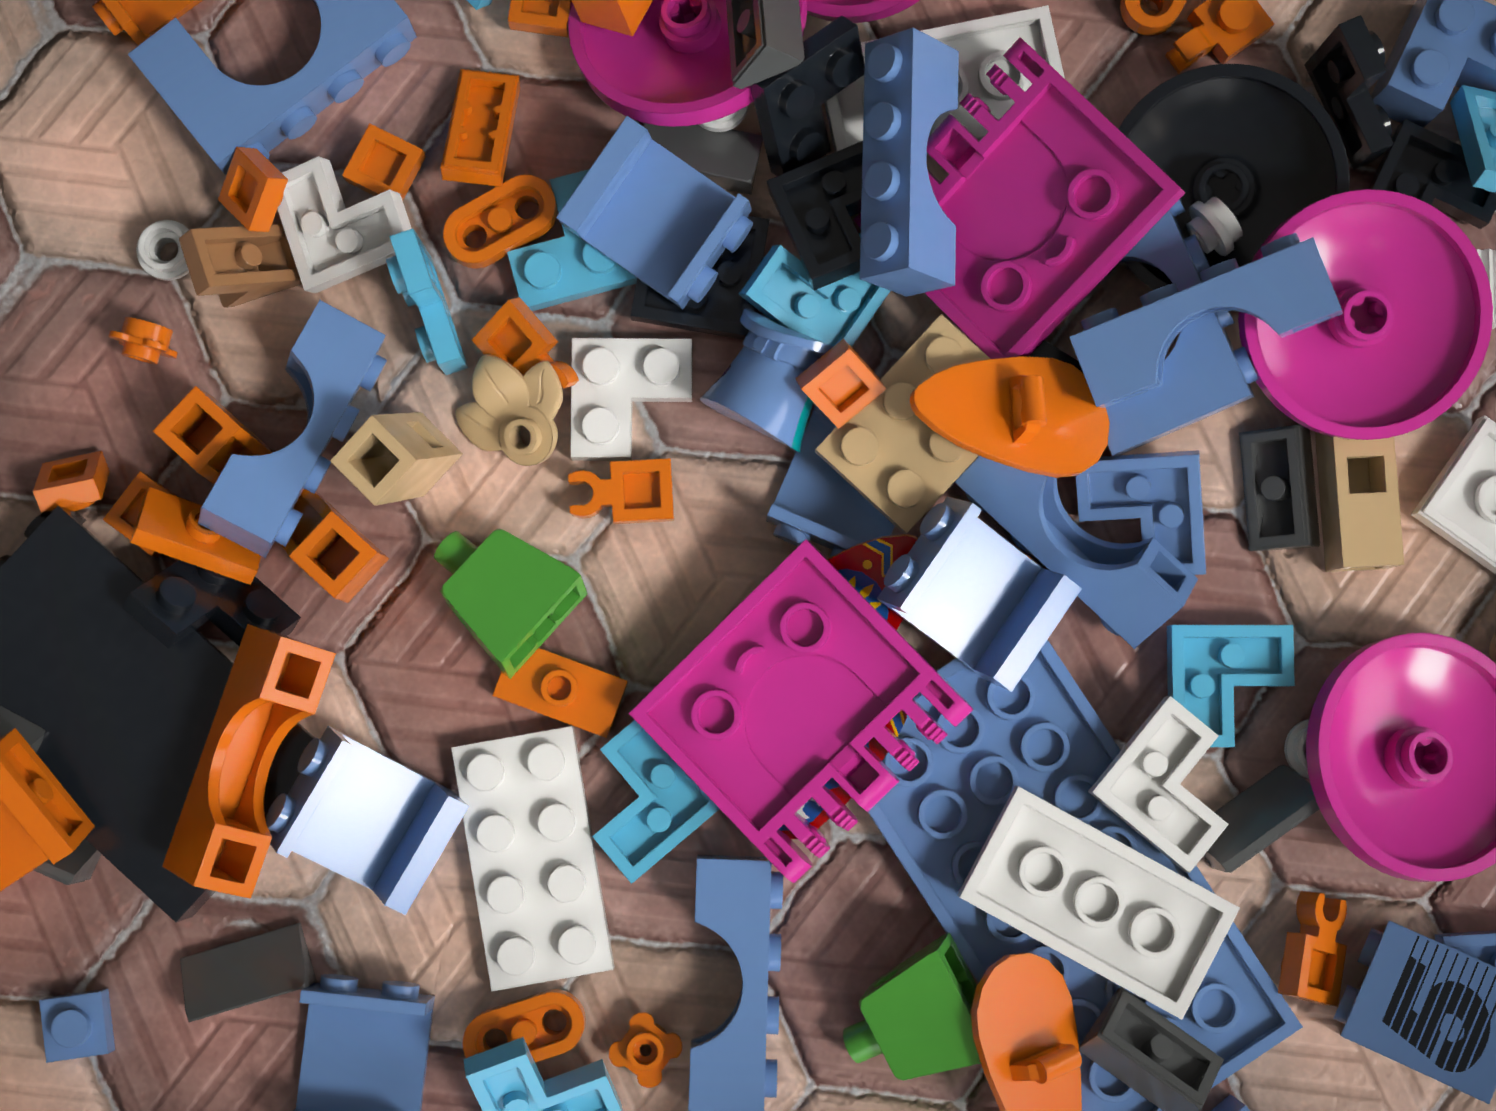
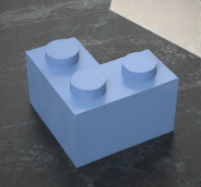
(1438, 49)

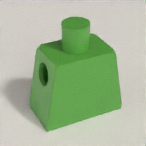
(507, 594)
(919, 1014)

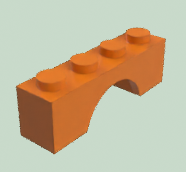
(324, 539)
(223, 820)

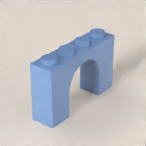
(233, 114)
(1202, 369)

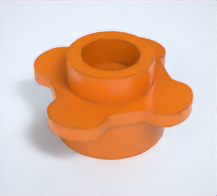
(144, 340)
(646, 1067)

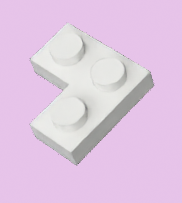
(327, 237)
(612, 378)
(1147, 789)

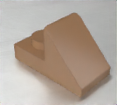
(239, 263)

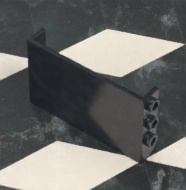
(113, 700)

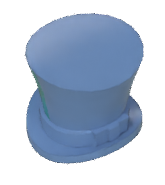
(761, 381)

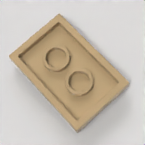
(891, 451)

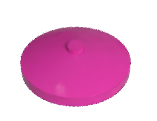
(670, 68)
(1408, 326)
(1409, 756)

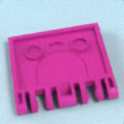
(1037, 206)
(790, 701)

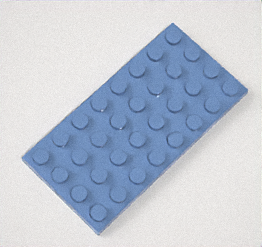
(1056, 749)

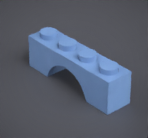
(904, 231)
(1128, 351)
(258, 493)
(1125, 584)
(730, 1061)

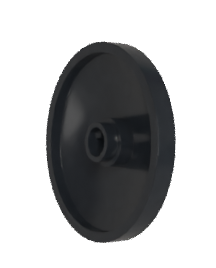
(1240, 139)

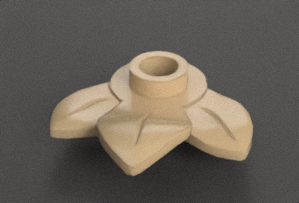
(506, 404)

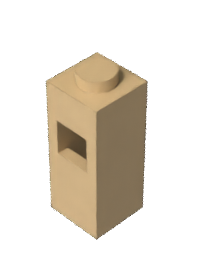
(396, 457)
(1359, 503)

